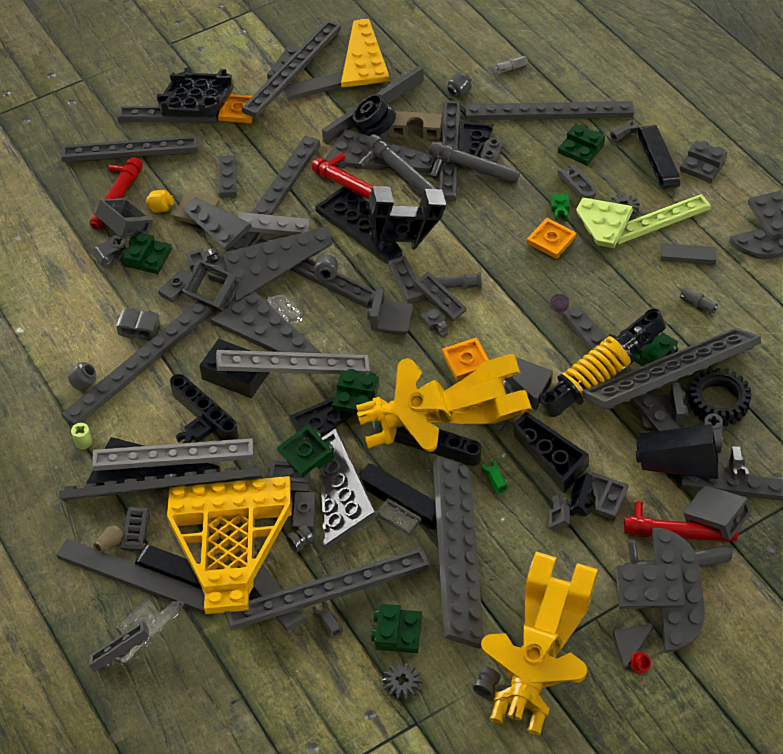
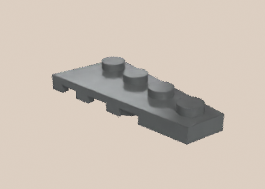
(219, 224)

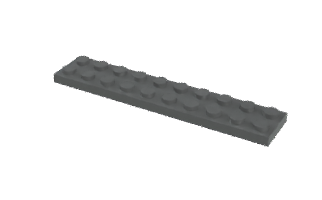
(671, 368)
(457, 553)

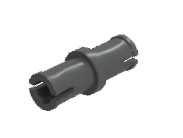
(699, 300)

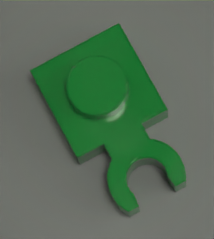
(560, 205)

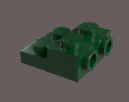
(582, 144)
(146, 253)
(657, 348)
(355, 389)
(306, 450)
(396, 629)

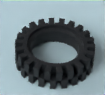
(724, 379)

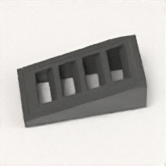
(135, 516)

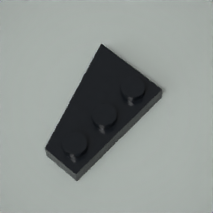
(473, 136)

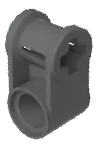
(109, 251)
(717, 423)

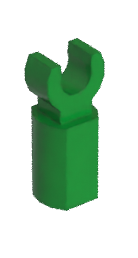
(495, 477)

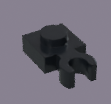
(195, 431)

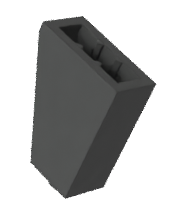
(533, 379)

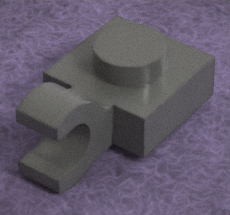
(194, 256)
(435, 320)
(737, 463)
(560, 514)

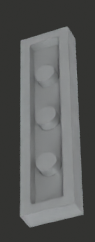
(275, 224)

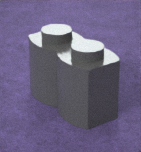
(138, 324)

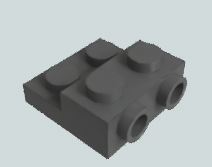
(704, 161)

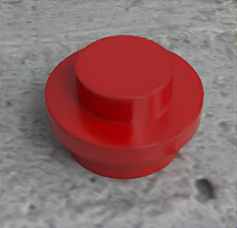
(640, 662)

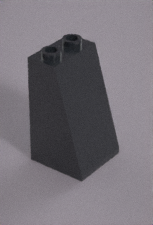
(680, 451)

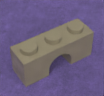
(428, 123)

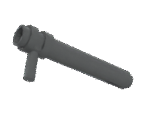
(384, 151)
(449, 154)
(705, 557)

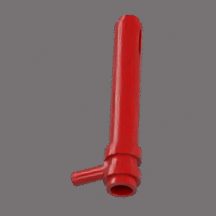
(329, 171)
(128, 174)
(643, 526)

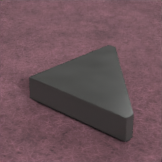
(630, 641)

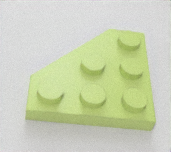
(604, 220)

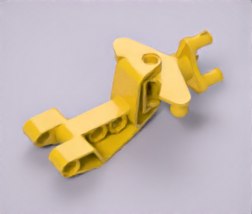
(472, 400)
(551, 617)

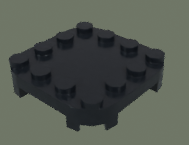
(195, 93)

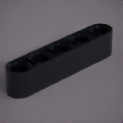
(659, 157)
(201, 405)
(448, 446)
(387, 486)

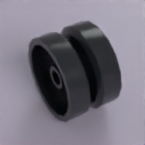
(374, 115)

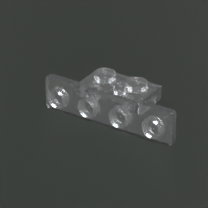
(152, 617)

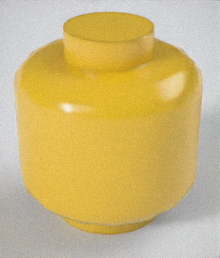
(159, 201)

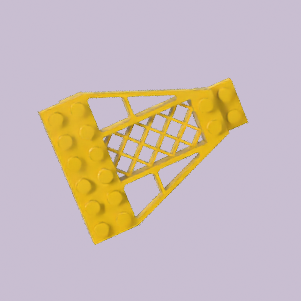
(229, 505)

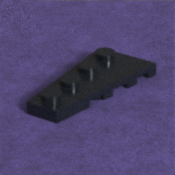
(320, 417)

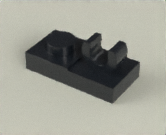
(579, 494)

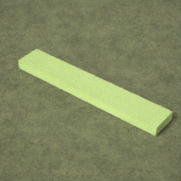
(664, 217)

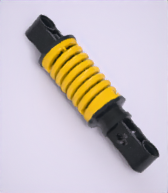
(602, 362)

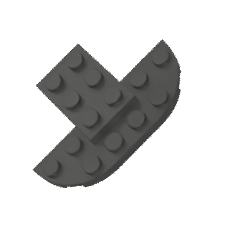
(767, 241)
(669, 585)

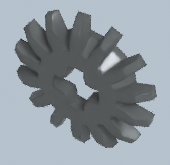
(631, 202)
(403, 689)

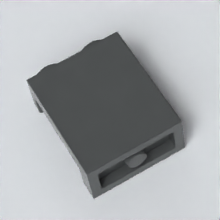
(718, 510)

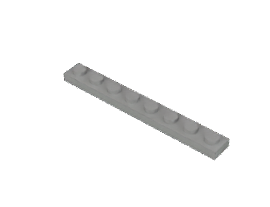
(290, 362)
(172, 454)

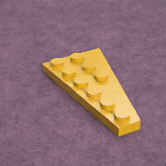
(363, 59)

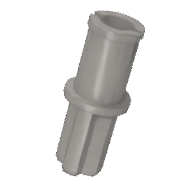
(511, 64)

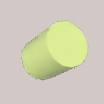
(81, 436)

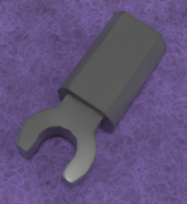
(624, 131)
(328, 620)

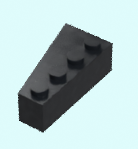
(552, 451)

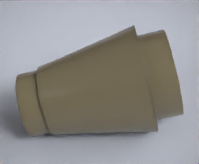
(110, 537)

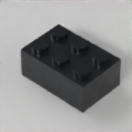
(241, 382)

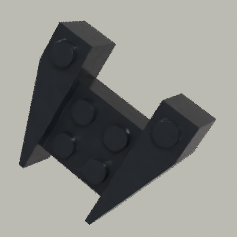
(404, 222)

